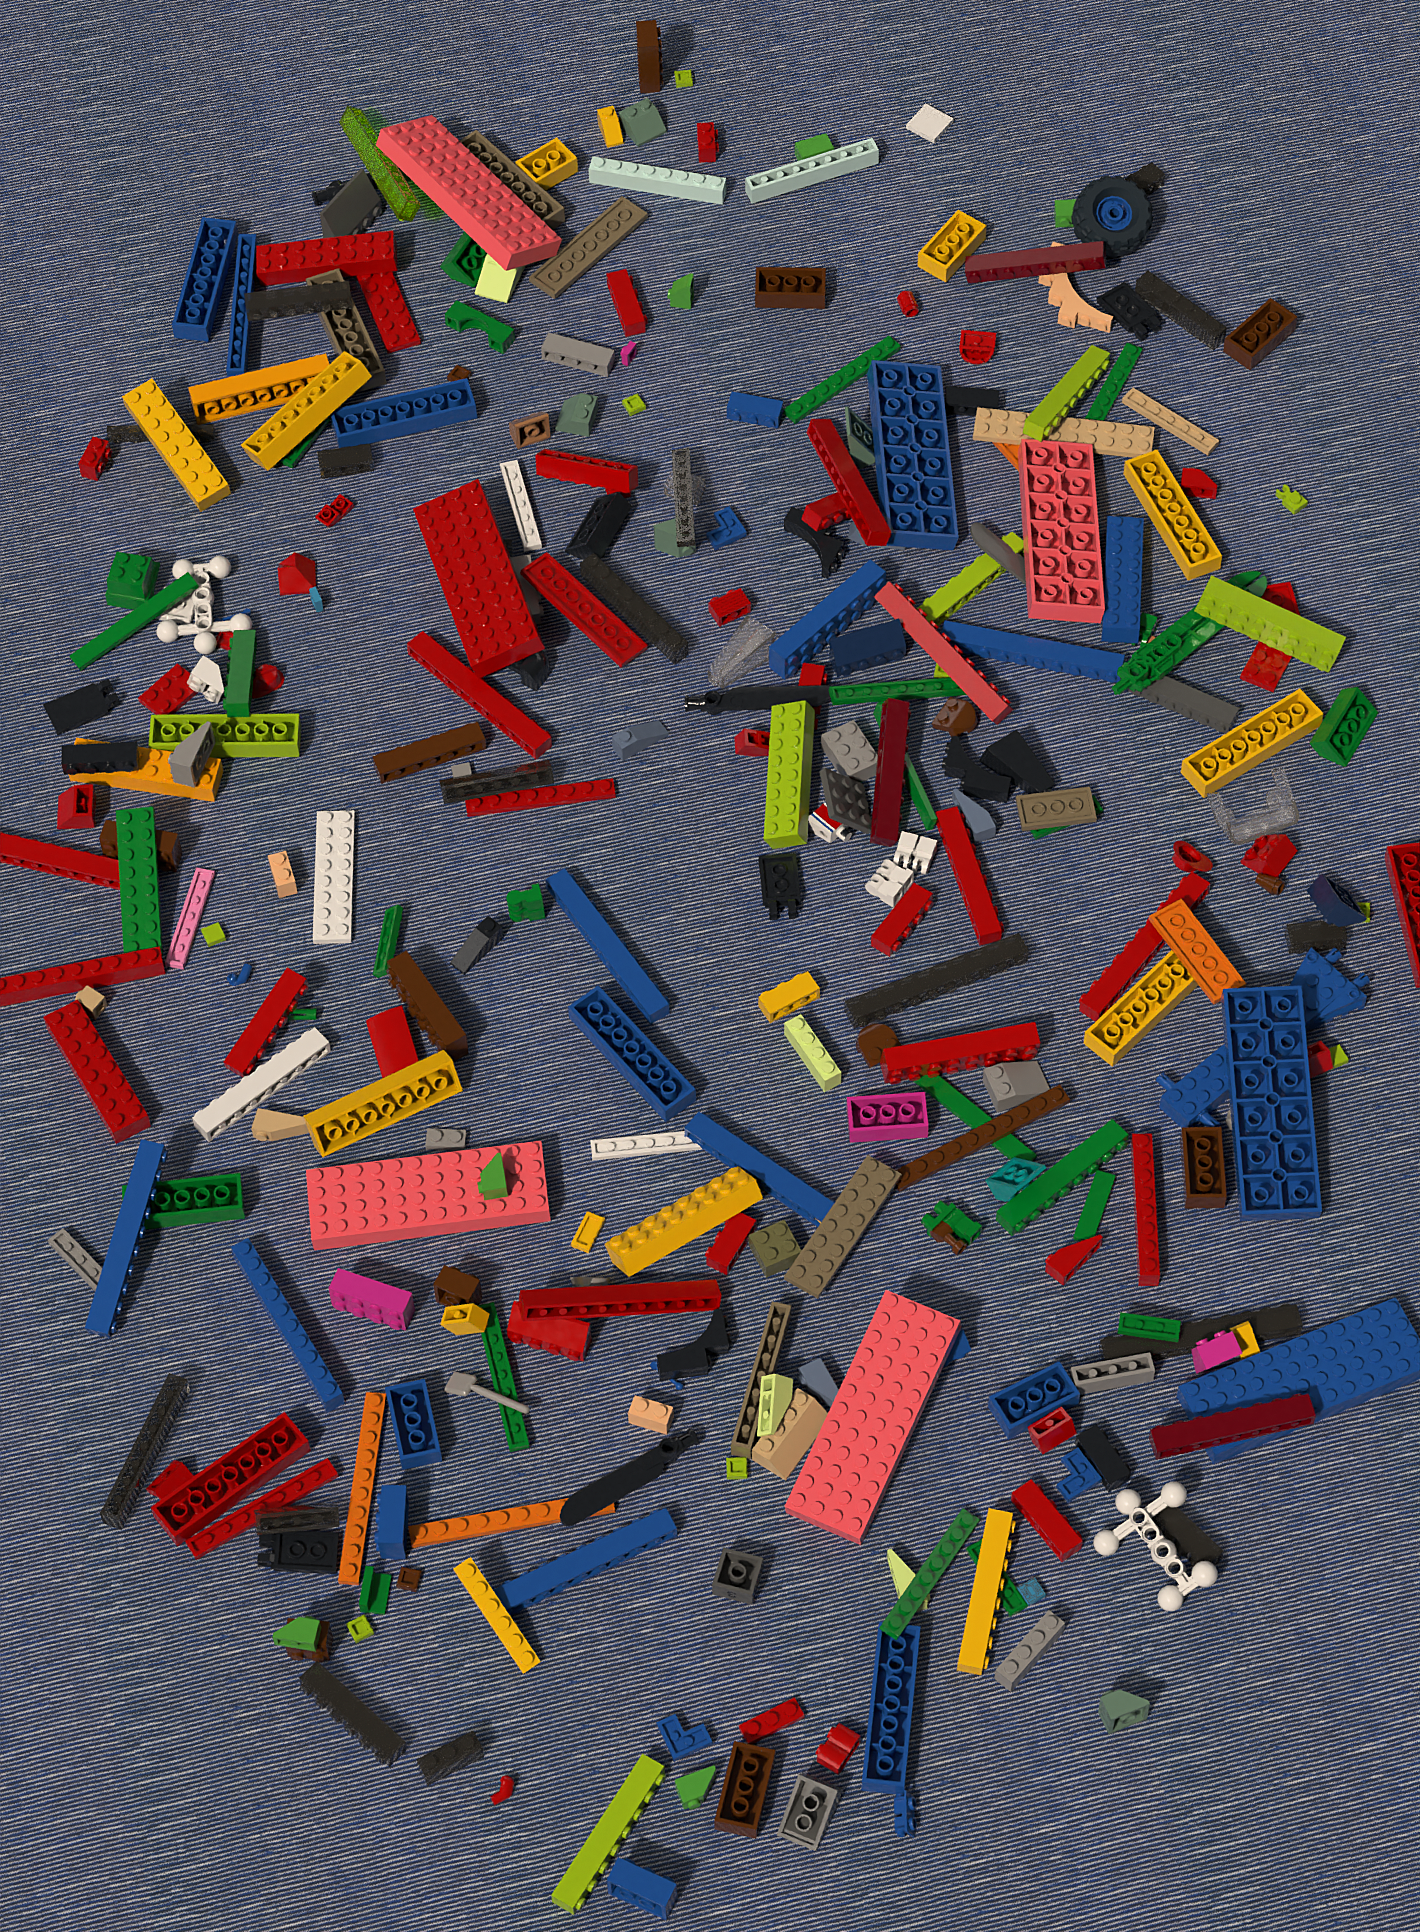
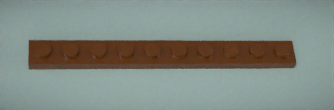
(982, 1137)

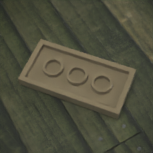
(1055, 808)

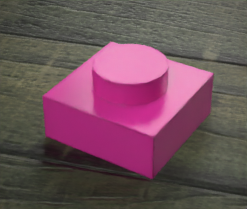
(628, 353)

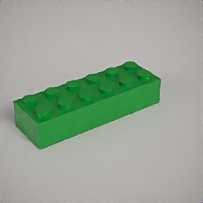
(196, 1201)

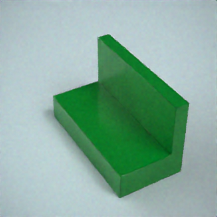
(374, 1591)

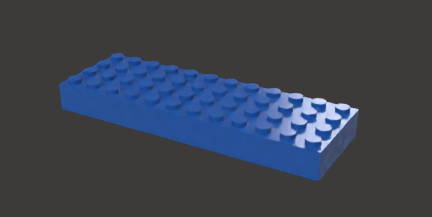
(912, 454)
(1271, 1103)
(1332, 1364)

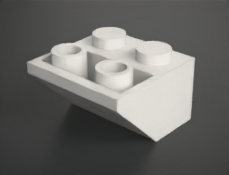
(207, 680)

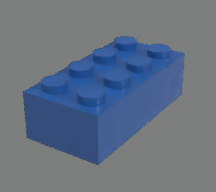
(1033, 1399)
(413, 1424)

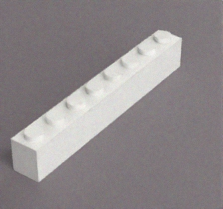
(261, 1084)

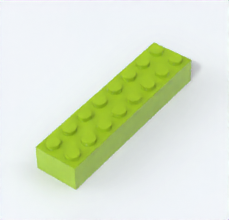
(1270, 624)
(234, 736)
(789, 774)

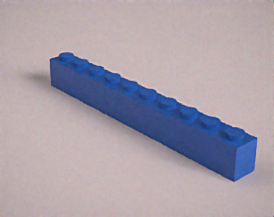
(240, 326)
(1034, 651)
(607, 946)
(769, 1176)
(125, 1239)
(287, 1325)
(586, 1561)

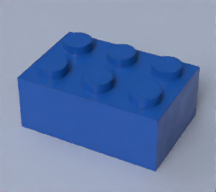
(392, 1521)
(642, 1888)

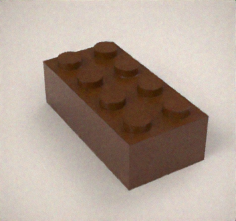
(649, 56)
(790, 287)
(1260, 334)
(168, 846)
(1203, 1167)
(745, 1789)

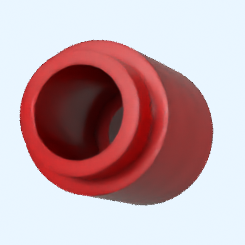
(908, 303)

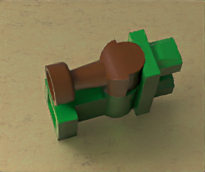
(951, 1221)

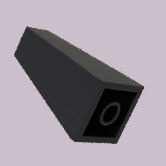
(1016, 760)

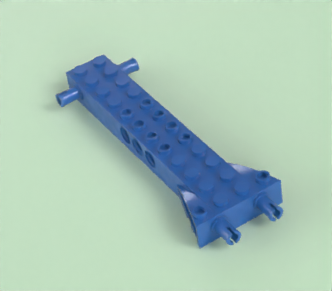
(1205, 1088)

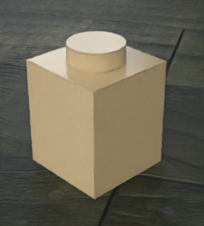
(91, 1001)

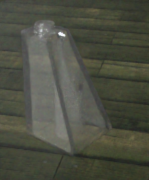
(742, 653)

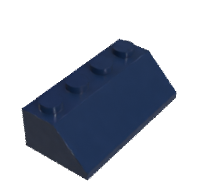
(867, 648)

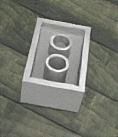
(191, 756)
(1014, 1083)

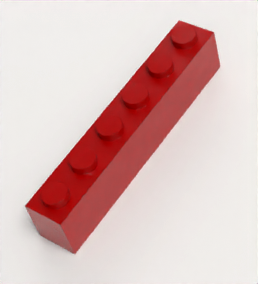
(587, 470)
(266, 1023)

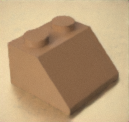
(530, 429)

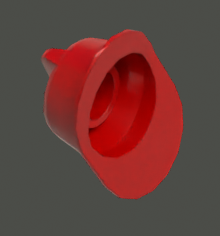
(266, 679)
(1190, 859)

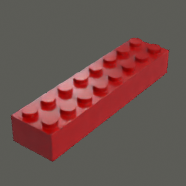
(303, 259)
(1404, 876)
(959, 1053)
(97, 1071)
(230, 1479)

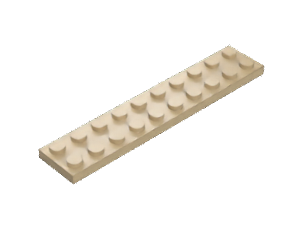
(1105, 437)

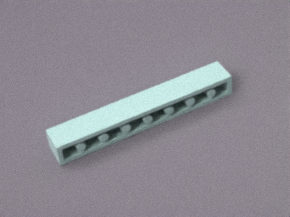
(812, 170)
(657, 180)

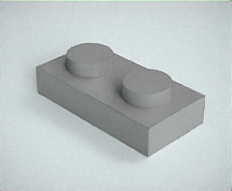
(446, 1139)

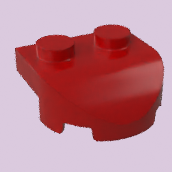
(977, 346)

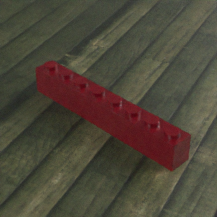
(1035, 262)
(889, 772)
(1232, 1426)

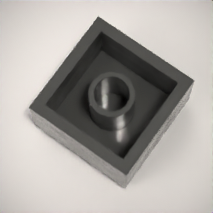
(737, 1576)

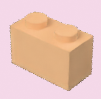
(282, 874)
(650, 1414)

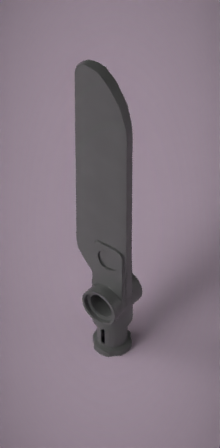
(999, 551)

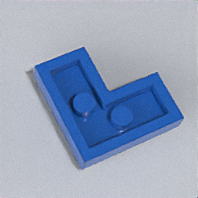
(729, 529)
(1082, 1476)
(682, 1743)

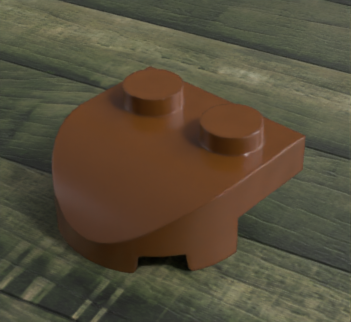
(956, 717)
(873, 1040)

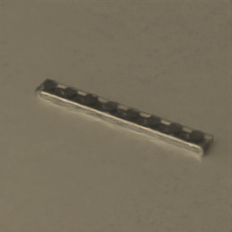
(683, 497)

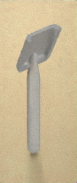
(463, 1383)

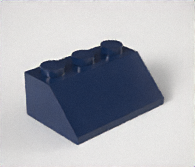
(1335, 902)

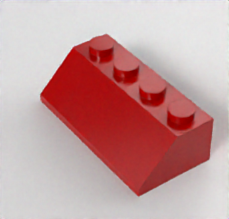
(557, 1336)

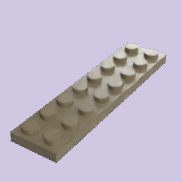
(588, 247)
(842, 1226)

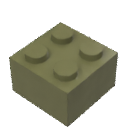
(774, 1248)

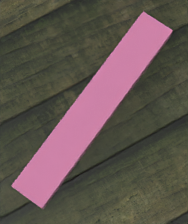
(189, 918)

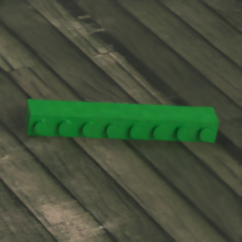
(1062, 1177)

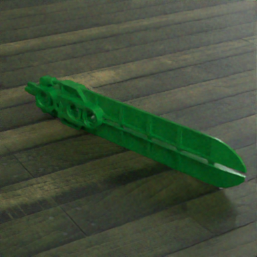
(1171, 646)

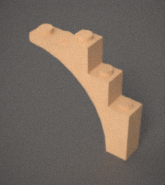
(1073, 308)

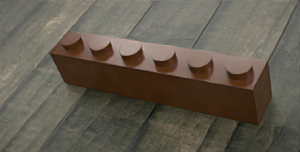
(429, 752)

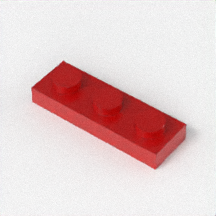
(771, 1721)

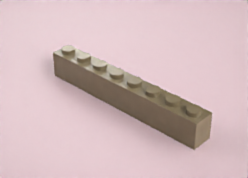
(765, 1364)

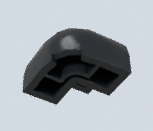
(533, 670)

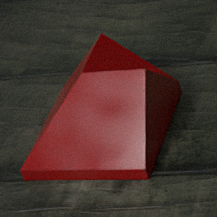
(296, 575)

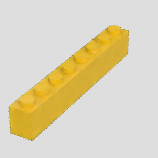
(984, 1592)

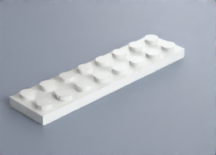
(334, 877)

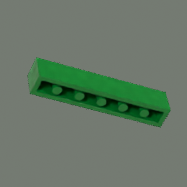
(241, 673)

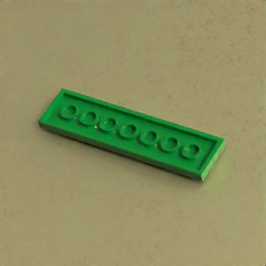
(139, 879)

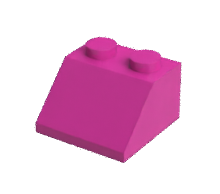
(1215, 1351)

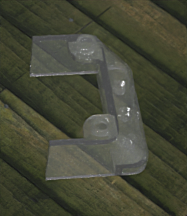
(1279, 814)

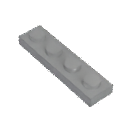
(76, 1257)

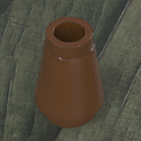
(1270, 883)

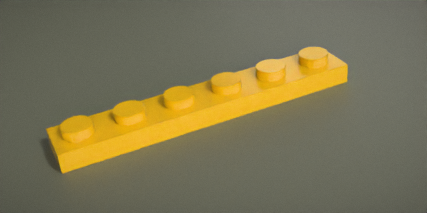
(496, 1615)

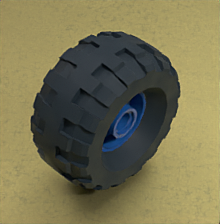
(1113, 213)

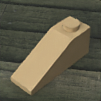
(277, 1125)

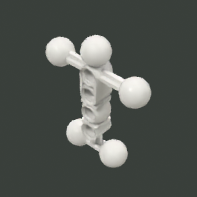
(204, 626)
(1128, 1503)

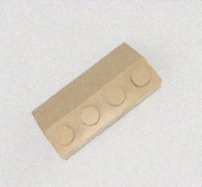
(793, 1437)

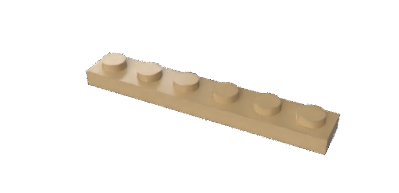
(1170, 421)

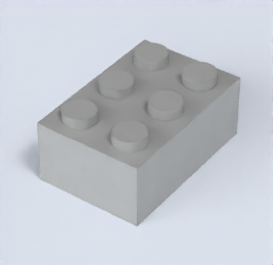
(850, 752)

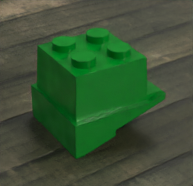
(131, 580)

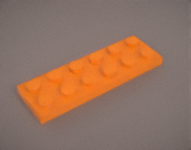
(1196, 950)

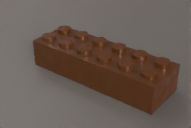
(426, 1006)

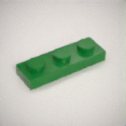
(1149, 1327)

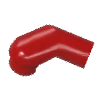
(505, 1792)

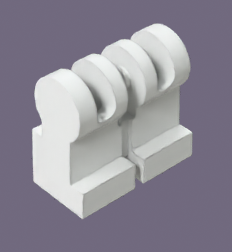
(923, 851)
(890, 882)

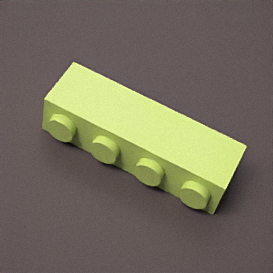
(812, 1053)

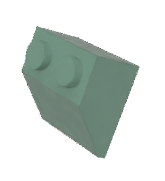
(642, 122)
(578, 415)
(666, 540)
(1121, 1710)

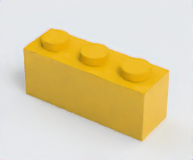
(788, 996)

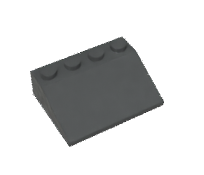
(351, 208)

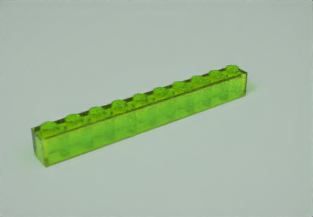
(382, 169)

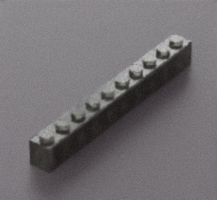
(936, 981)
(1266, 1325)

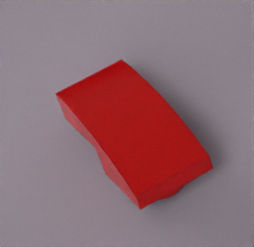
(335, 512)

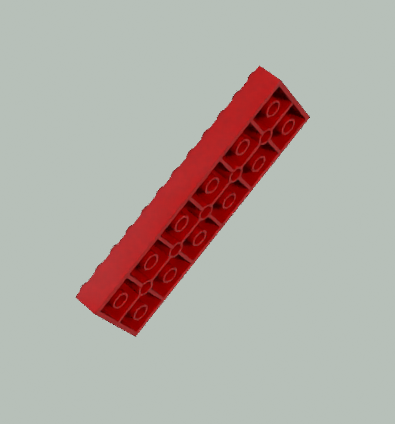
(478, 579)

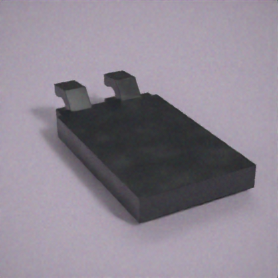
(1129, 310)
(81, 706)
(779, 883)
(300, 1552)

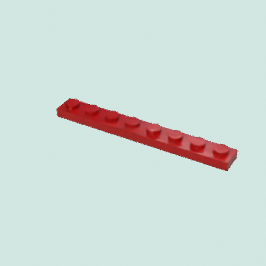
(541, 797)
(244, 1518)

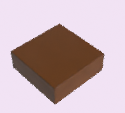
(458, 373)
(409, 1579)

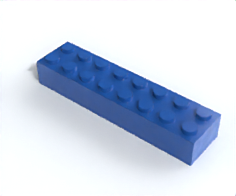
(205, 279)
(404, 414)
(1122, 579)
(826, 620)
(632, 1053)
(890, 1711)

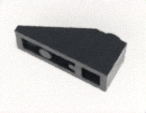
(477, 945)

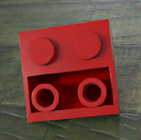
(77, 807)
(1269, 854)

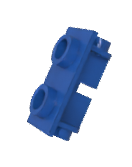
(905, 1805)

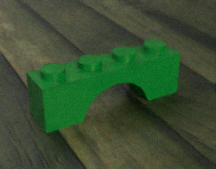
(463, 317)

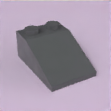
(809, 1811)

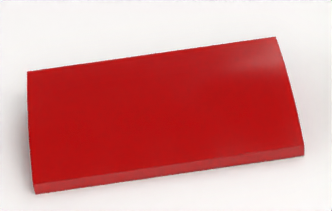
(391, 1041)

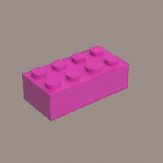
(887, 1117)
(371, 1299)

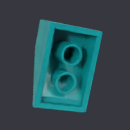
(1013, 1177)

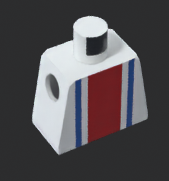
(827, 828)

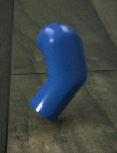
(235, 980)

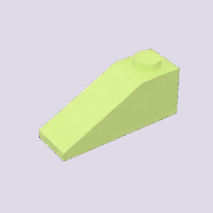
(774, 1401)
(902, 1575)

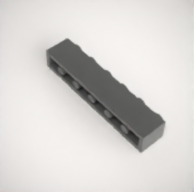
(1191, 703)

